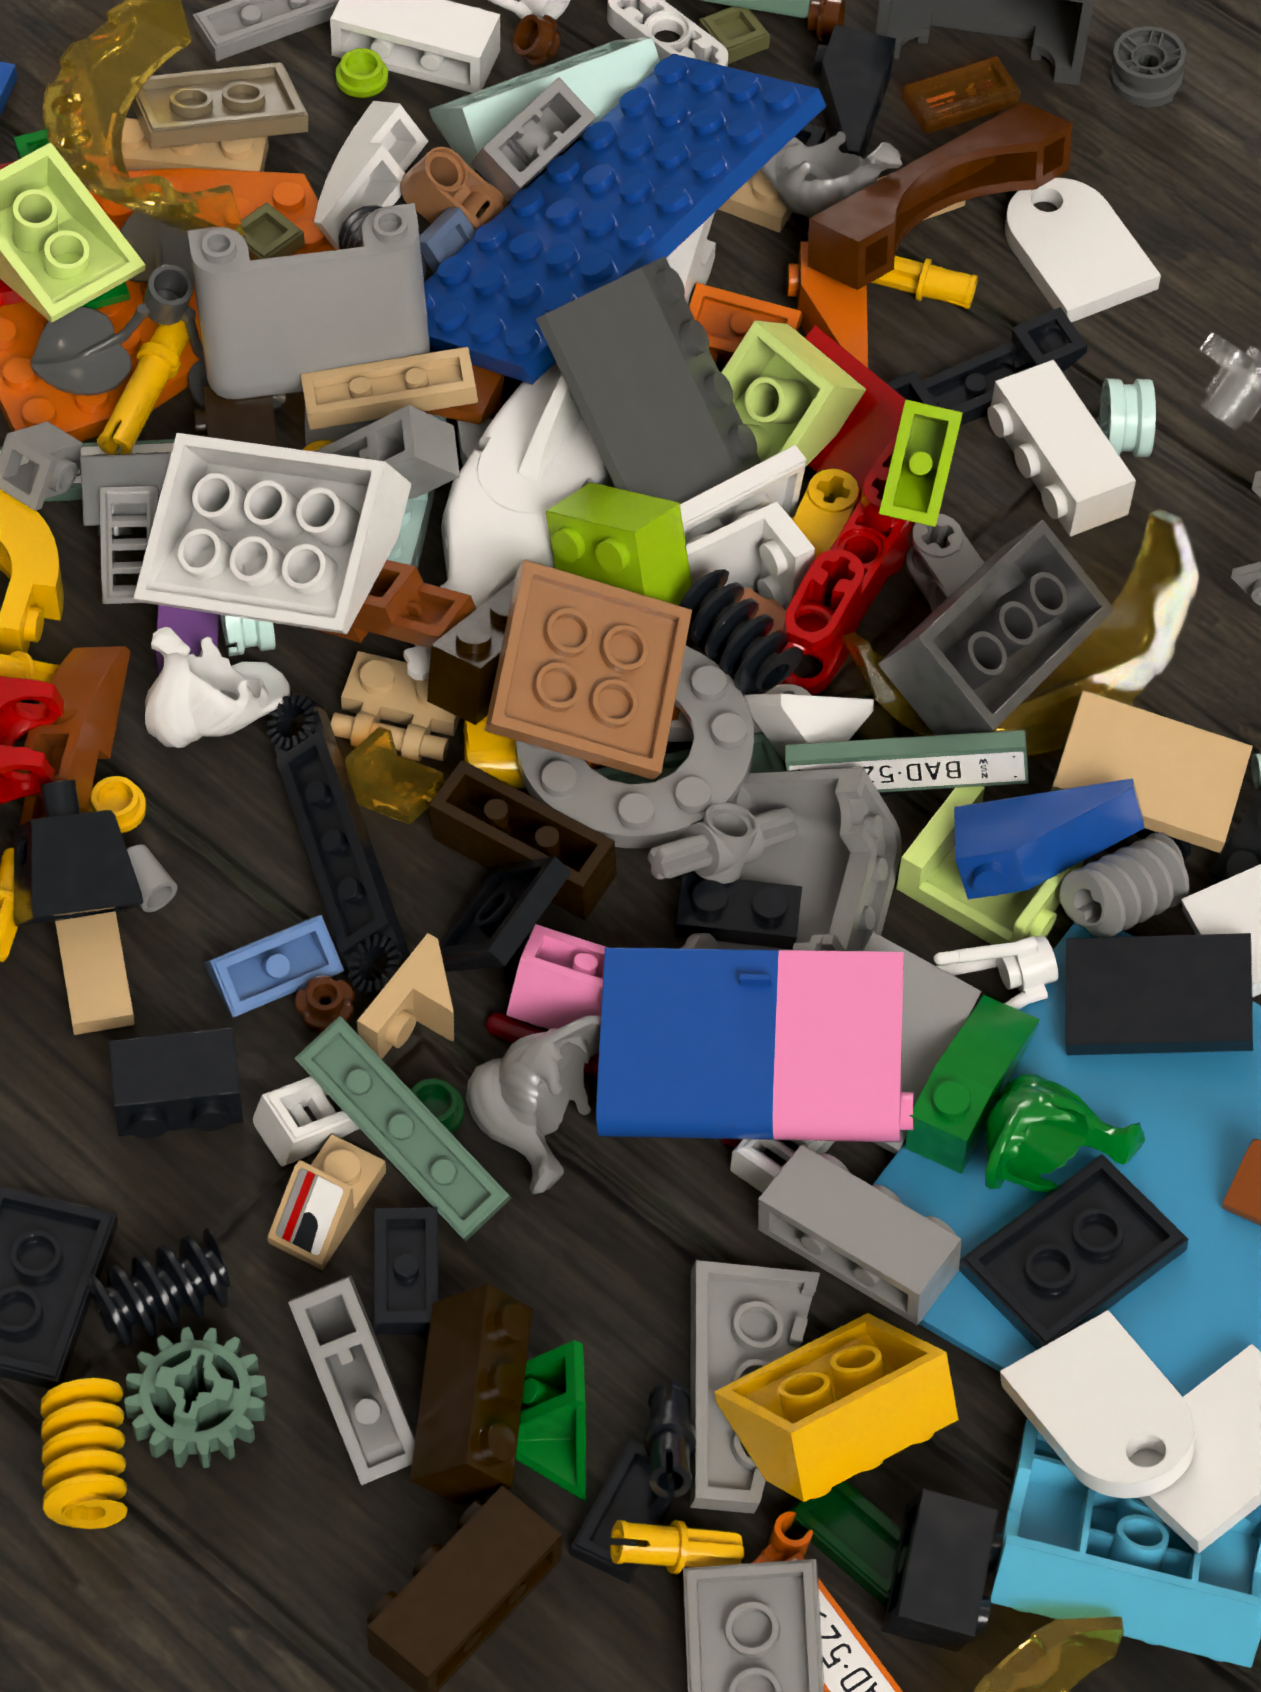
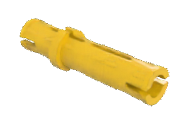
(156, 365)

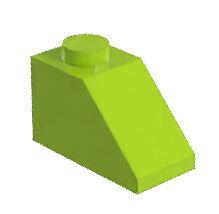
(920, 463)

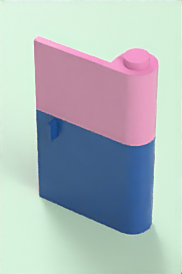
(752, 1045)

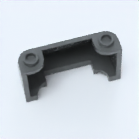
(1055, 26)

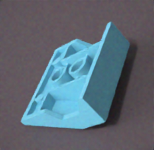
(1114, 1557)

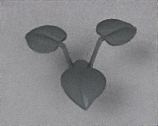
(80, 348)

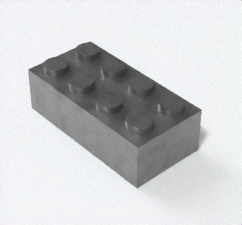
(997, 635)

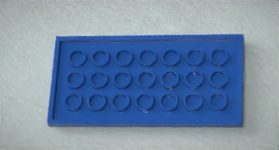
(611, 206)

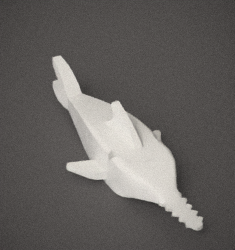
(523, 466)

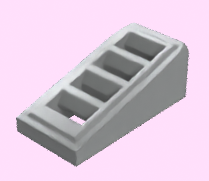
(123, 495)

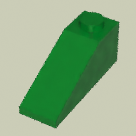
(968, 1083)

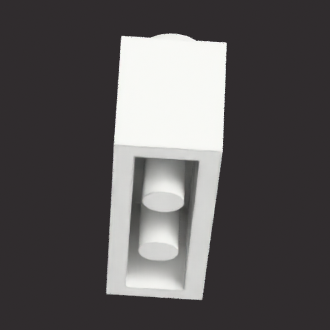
(421, 38)
(1061, 448)

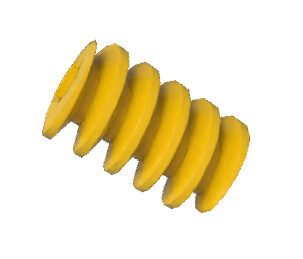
(82, 1453)

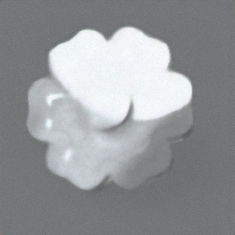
(1236, 388)

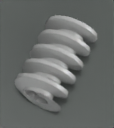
(1126, 886)

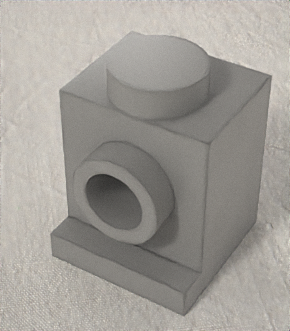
(51, 464)

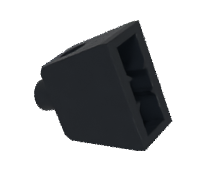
(70, 862)

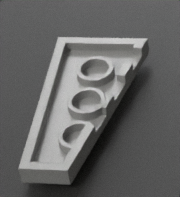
(737, 1325)

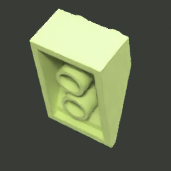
(57, 238)
(789, 391)

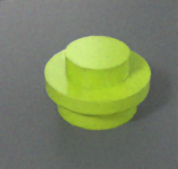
(361, 73)

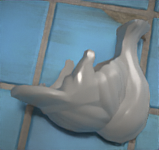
(821, 175)
(529, 1089)

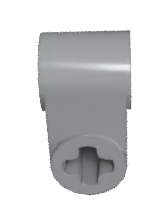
(940, 559)

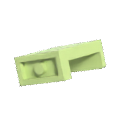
(933, 879)

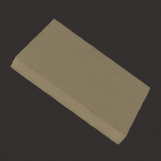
(219, 105)

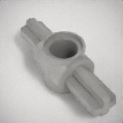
(722, 843)

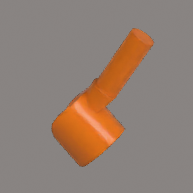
(779, 1546)

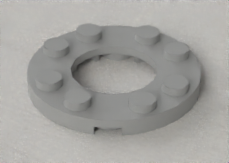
(664, 809)

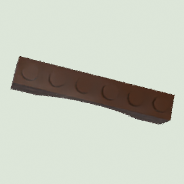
(1010, 152)

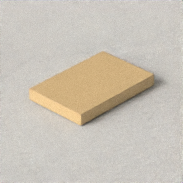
(1180, 772)

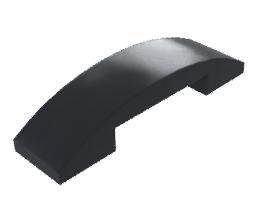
(971, 383)

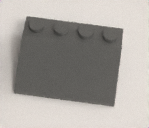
(649, 386)

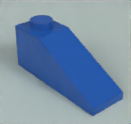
(1033, 837)

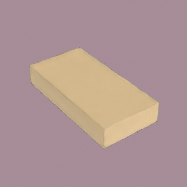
(95, 973)

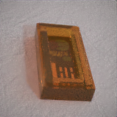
(961, 95)

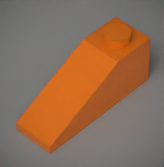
(830, 306)

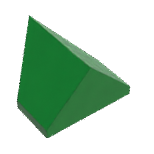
(555, 1418)

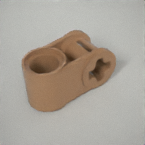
(445, 182)

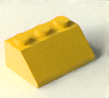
(840, 1405)

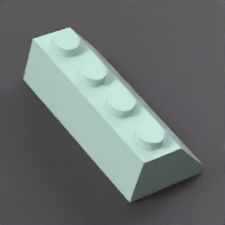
(595, 76)

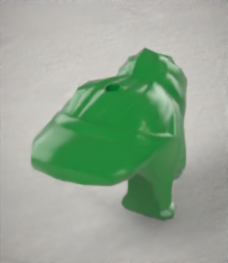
(1041, 1127)

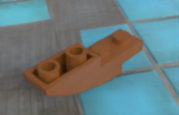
(408, 608)
(92, 689)

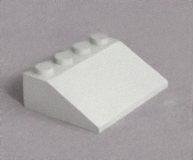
(270, 532)

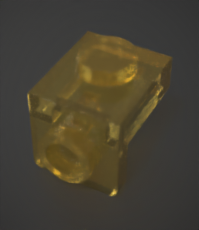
(390, 782)

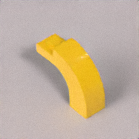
(33, 566)

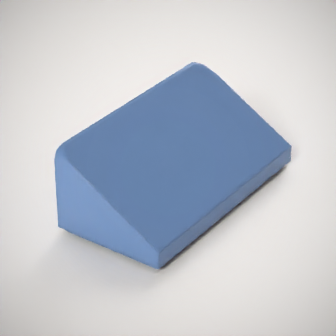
(274, 966)

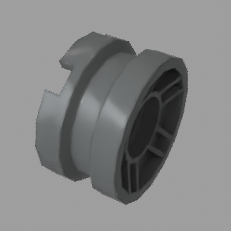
(1148, 66)

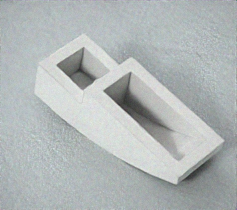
(369, 166)

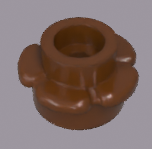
(824, 16)
(536, 39)
(320, 1016)

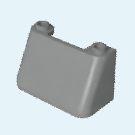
(310, 310)
(840, 856)

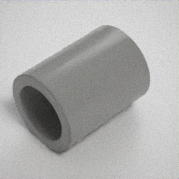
(154, 881)

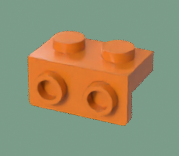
(730, 315)

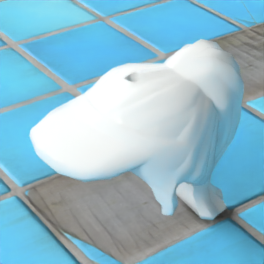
(207, 693)

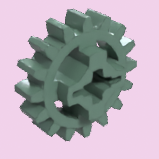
(215, 1416)

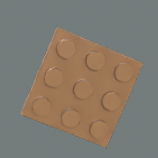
(588, 670)

